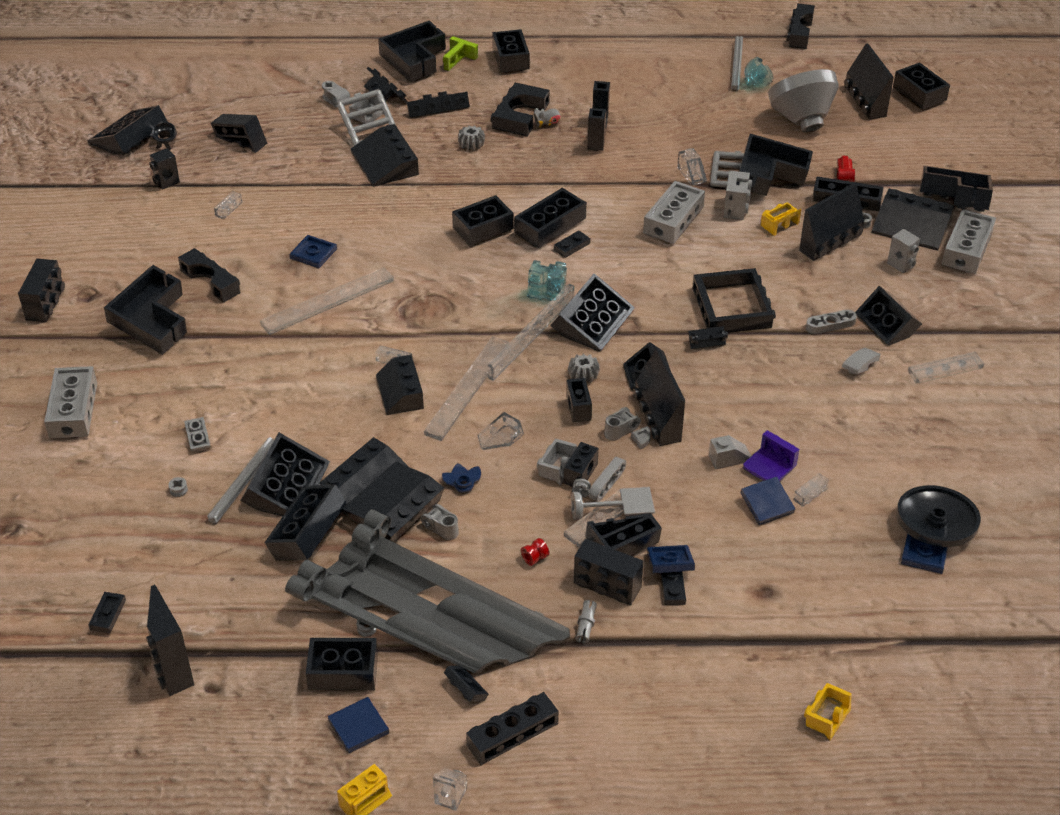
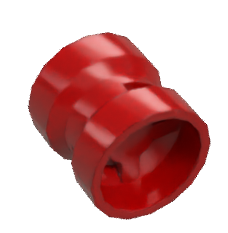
(535, 551)

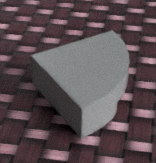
(641, 437)

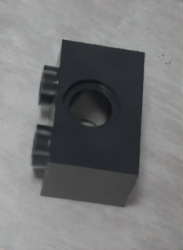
(164, 168)
(579, 400)
(581, 463)

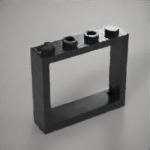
(733, 323)

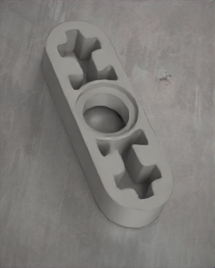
(819, 323)
(607, 479)

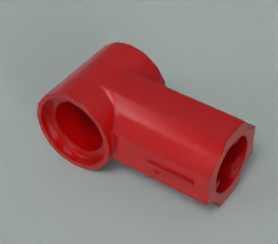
(845, 170)

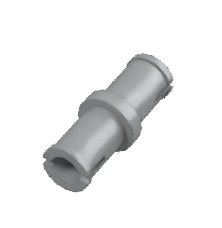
(586, 621)

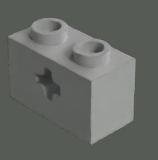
(903, 251)

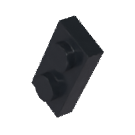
(572, 244)
(673, 588)
(107, 612)
(462, 679)

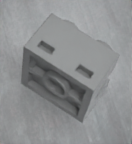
(737, 195)

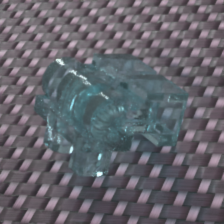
(546, 281)

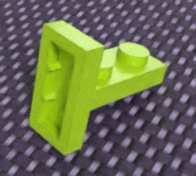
(458, 50)

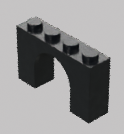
(519, 96)
(598, 116)

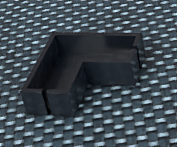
(413, 50)
(770, 159)
(966, 187)
(144, 312)

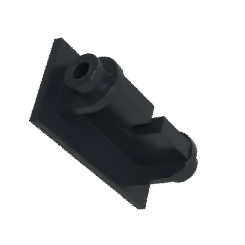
(707, 337)

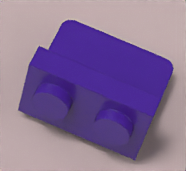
(773, 459)

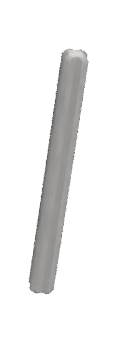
(737, 63)
(239, 483)

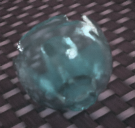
(757, 74)

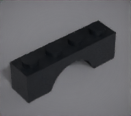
(798, 32)
(197, 264)

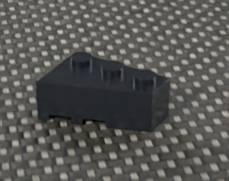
(240, 129)
(626, 534)

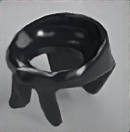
(164, 129)

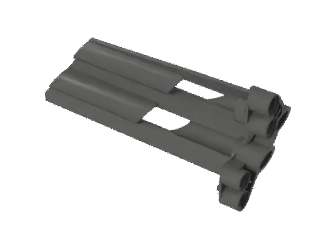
(465, 628)

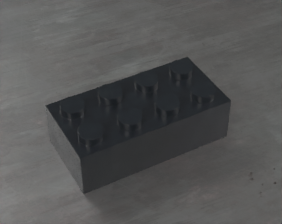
(550, 217)
(305, 522)

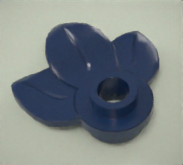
(461, 478)

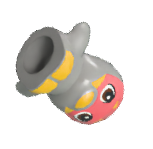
(548, 117)

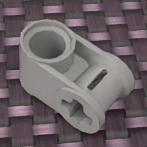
(334, 92)
(620, 424)
(441, 522)

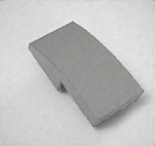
(860, 360)
(197, 434)

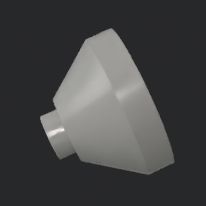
(805, 97)

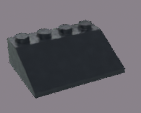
(870, 83)
(128, 130)
(386, 156)
(915, 214)
(832, 223)
(593, 314)
(660, 400)
(362, 468)
(283, 475)
(399, 494)
(167, 646)

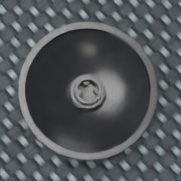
(938, 516)

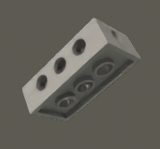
(674, 212)
(968, 241)
(67, 382)

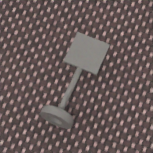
(634, 502)

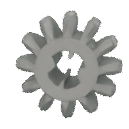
(471, 137)
(584, 367)

